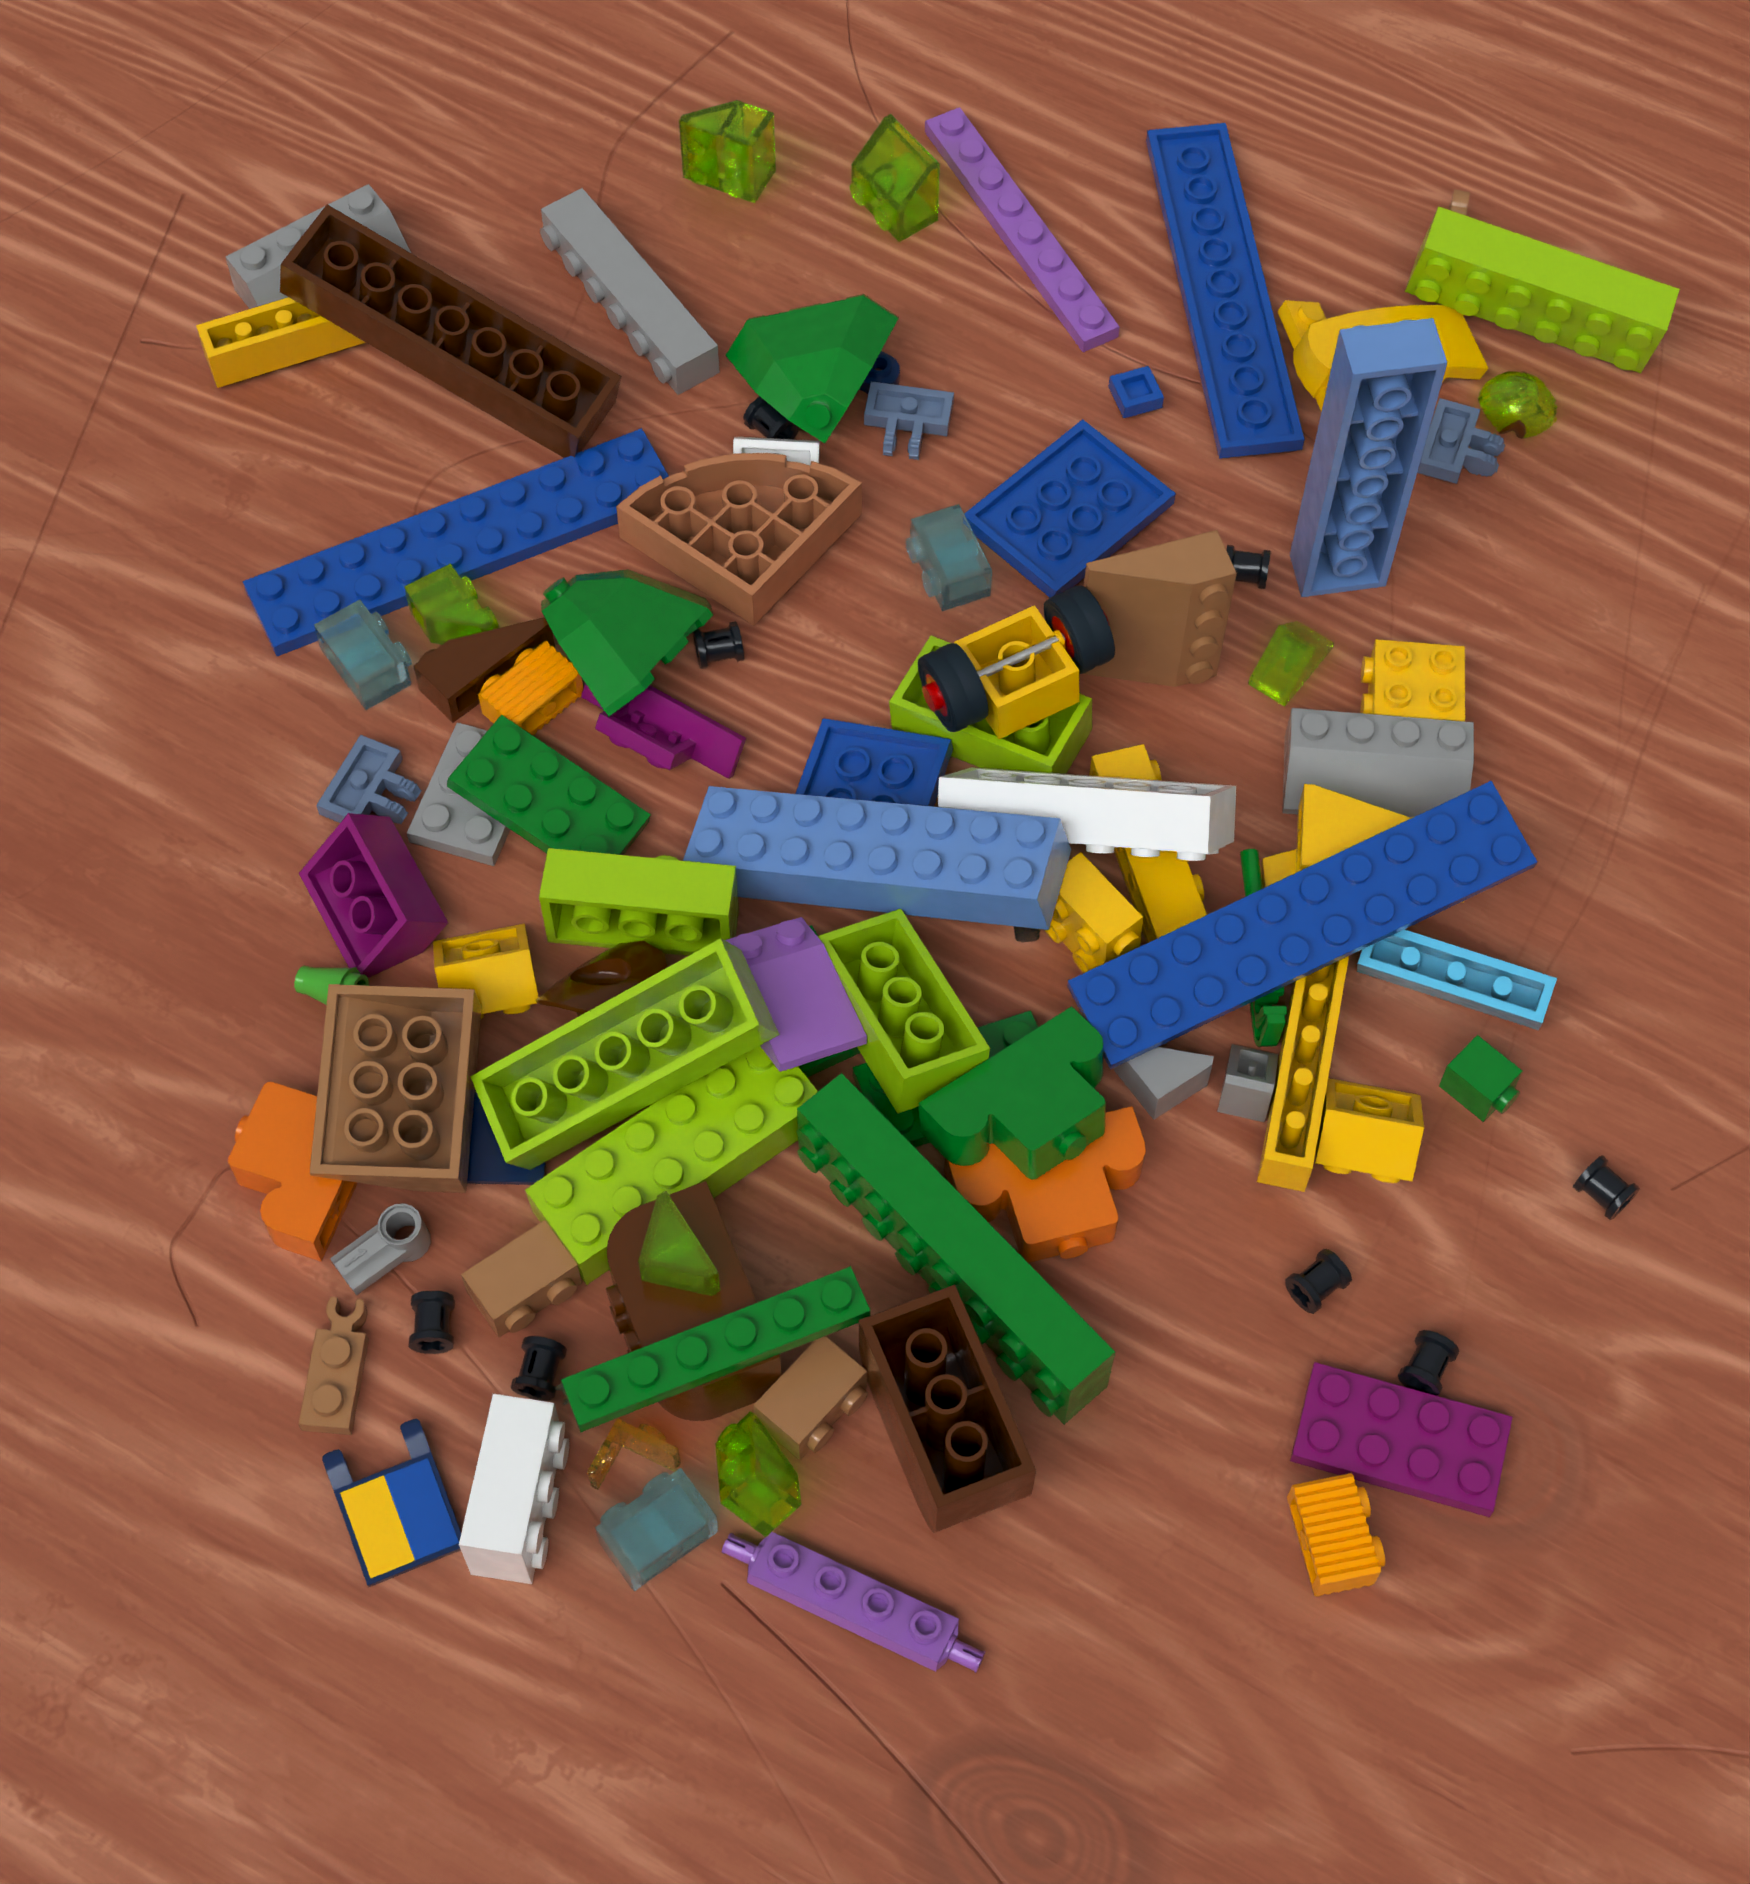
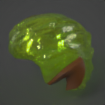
(1518, 404)

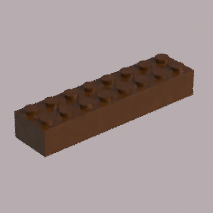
(448, 333)

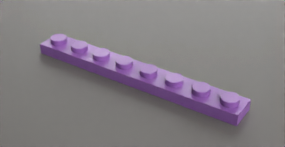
(1022, 230)

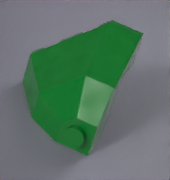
(812, 358)
(620, 628)

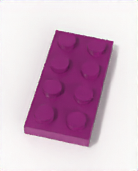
(1402, 1439)

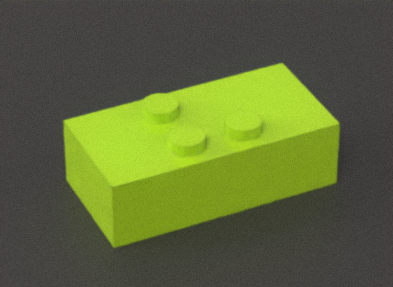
(1040, 747)
(633, 898)
(907, 1008)

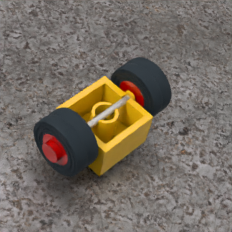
(1018, 665)

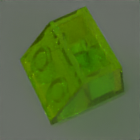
(729, 148)

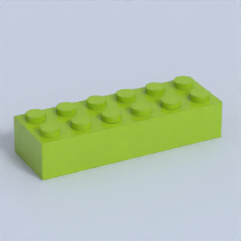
(1541, 290)
(624, 1055)
(697, 1134)

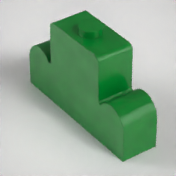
(1026, 1100)

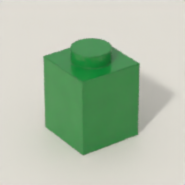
(1481, 1079)

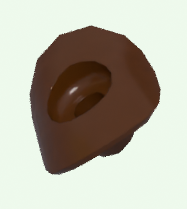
(605, 977)

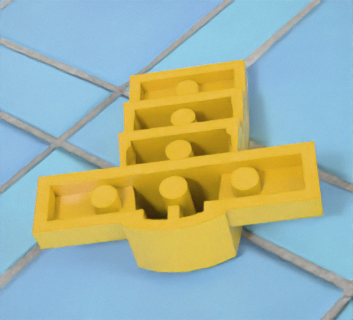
(1316, 339)

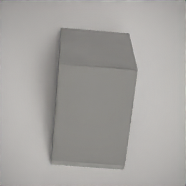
(1165, 1077)
(1248, 1083)

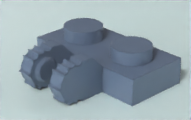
(908, 410)
(1449, 443)
(362, 780)

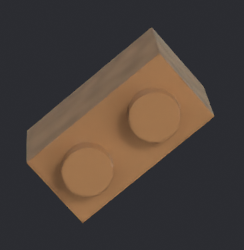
(522, 1279)
(812, 1397)

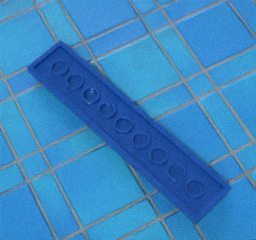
(1224, 292)
(471, 533)
(1301, 924)

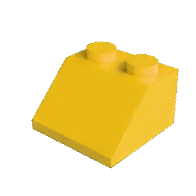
(491, 963)
(1370, 1131)

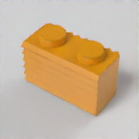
(532, 689)
(1335, 1534)

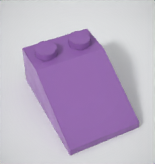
(800, 994)

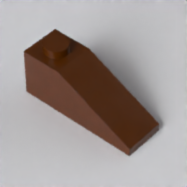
(460, 666)

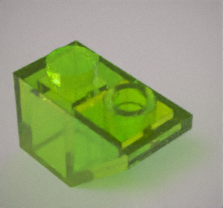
(447, 606)
(755, 1476)

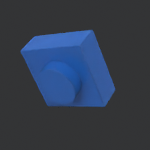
(1136, 392)

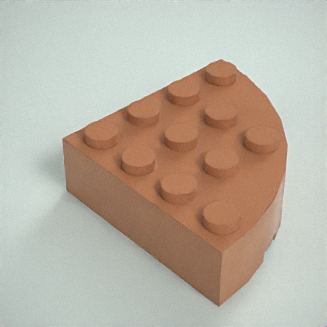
(741, 524)

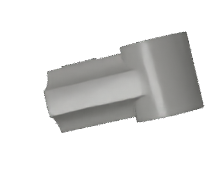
(378, 1251)

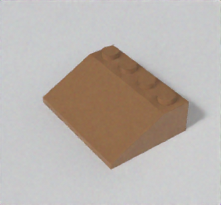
(1165, 609)
(397, 1087)

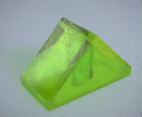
(1289, 661)
(673, 1253)

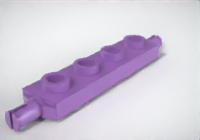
(853, 1601)

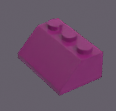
(372, 894)

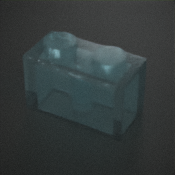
(949, 558)
(364, 654)
(656, 1527)

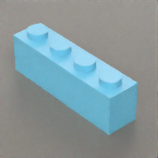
(1460, 977)

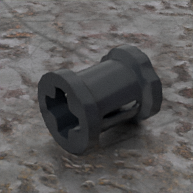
(768, 421)
(1250, 566)
(718, 645)
(1606, 1187)
(1318, 1281)
(432, 1322)
(1428, 1362)
(538, 1368)

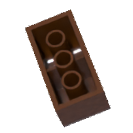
(655, 1311)
(944, 1409)

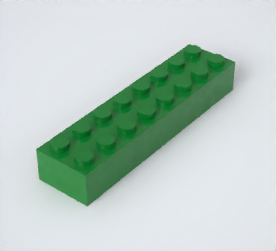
(953, 1244)

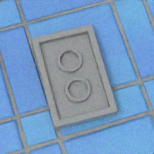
(450, 821)

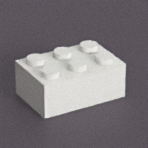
(514, 1489)

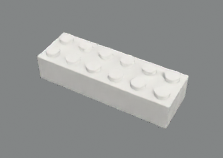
(1105, 810)

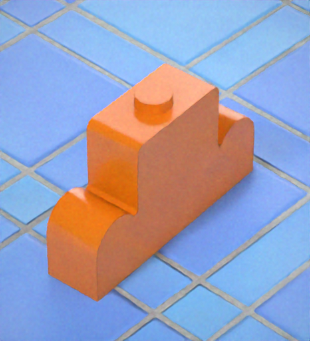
(275, 1159)
(1067, 1205)

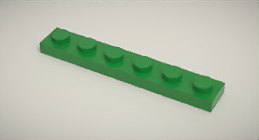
(715, 1349)

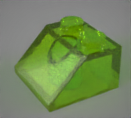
(896, 180)

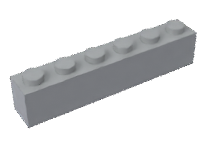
(629, 292)

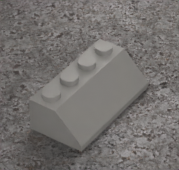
(258, 265)
(1377, 759)

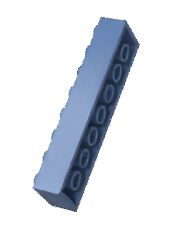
(1366, 455)
(885, 855)

